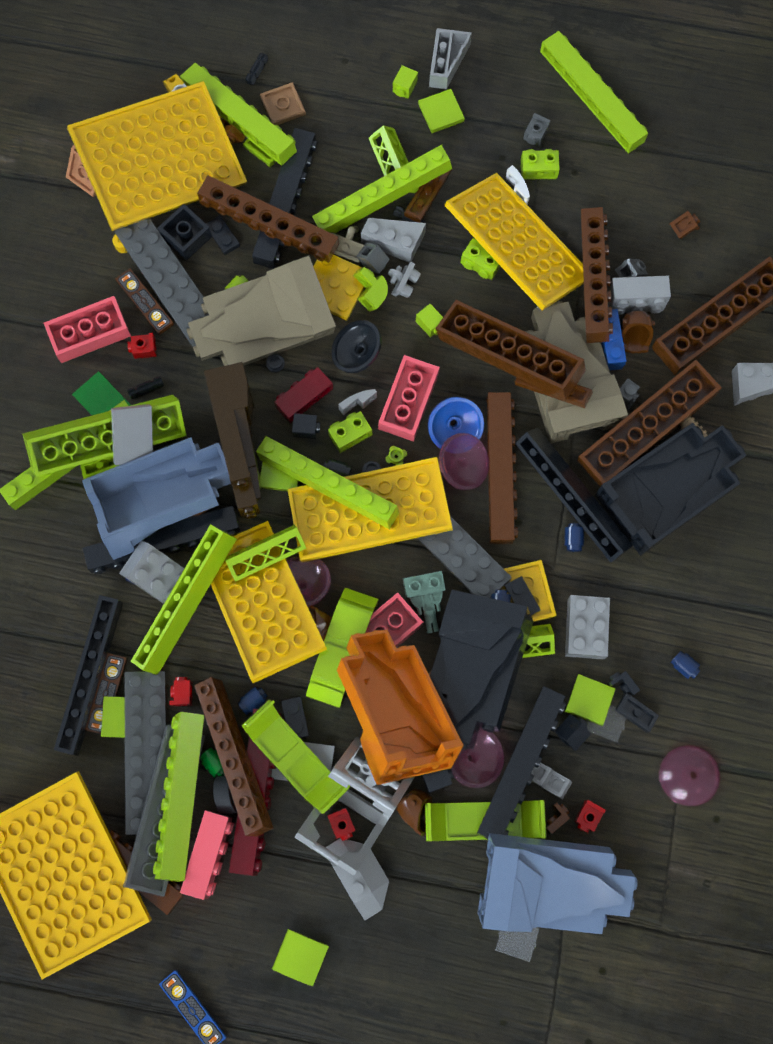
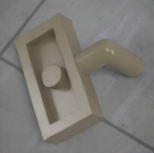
(347, 247)

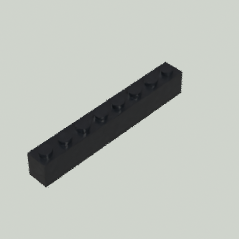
(285, 195)
(574, 494)
(166, 539)
(88, 675)
(522, 762)

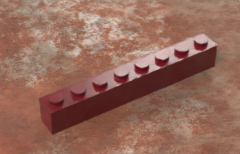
(247, 849)

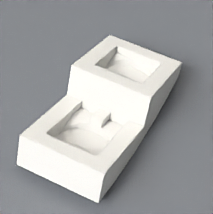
(518, 182)

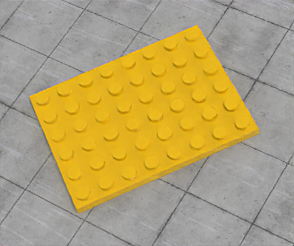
(155, 154)
(64, 877)

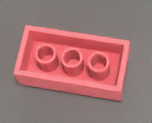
(87, 329)
(408, 398)
(396, 618)
(206, 855)

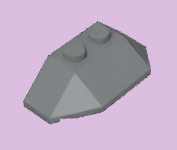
(369, 883)

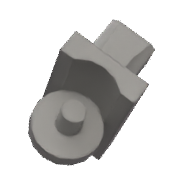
(407, 273)

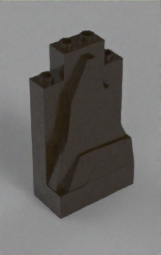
(233, 415)

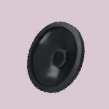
(356, 346)

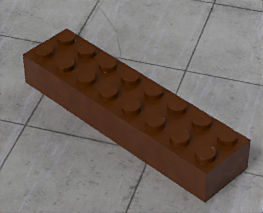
(717, 318)
(511, 349)
(649, 423)

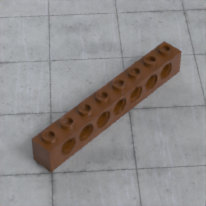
(212, 188)
(595, 275)
(233, 757)

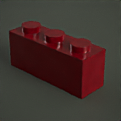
(303, 394)

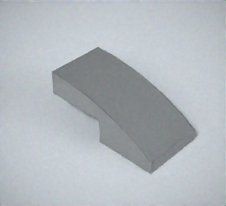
(362, 398)
(551, 780)

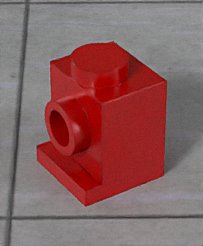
(148, 348)
(181, 692)
(589, 808)
(337, 817)

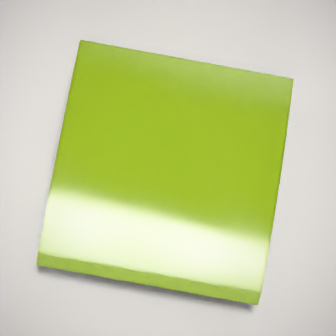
(300, 957)

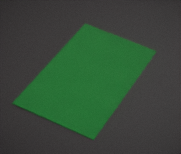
(98, 395)

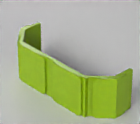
(349, 618)
(293, 757)
(463, 820)

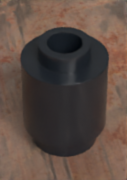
(338, 467)

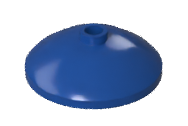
(467, 417)

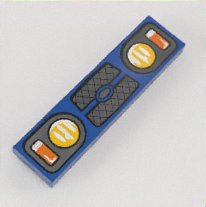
(192, 1009)

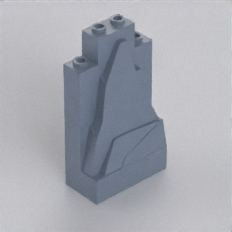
(155, 492)
(552, 886)

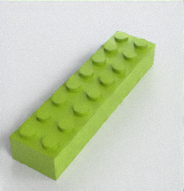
(91, 437)

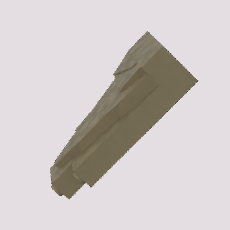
(263, 316)
(606, 403)

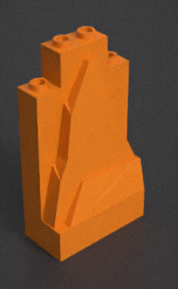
(397, 708)

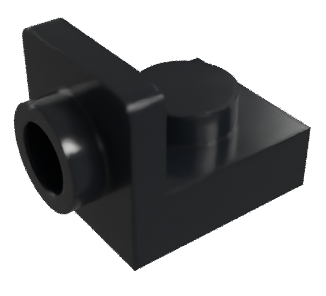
(627, 684)

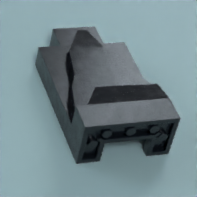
(671, 485)
(479, 661)

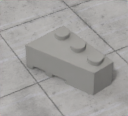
(447, 55)
(394, 237)
(751, 381)

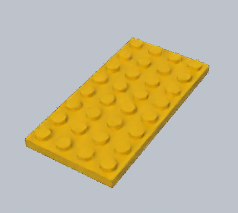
(518, 240)
(336, 529)
(266, 611)

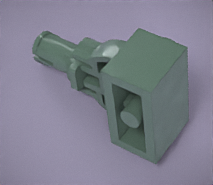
(426, 592)

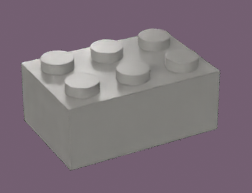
(639, 294)
(152, 571)
(587, 627)

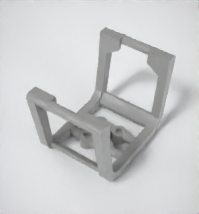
(378, 812)

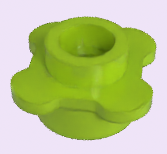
(396, 451)

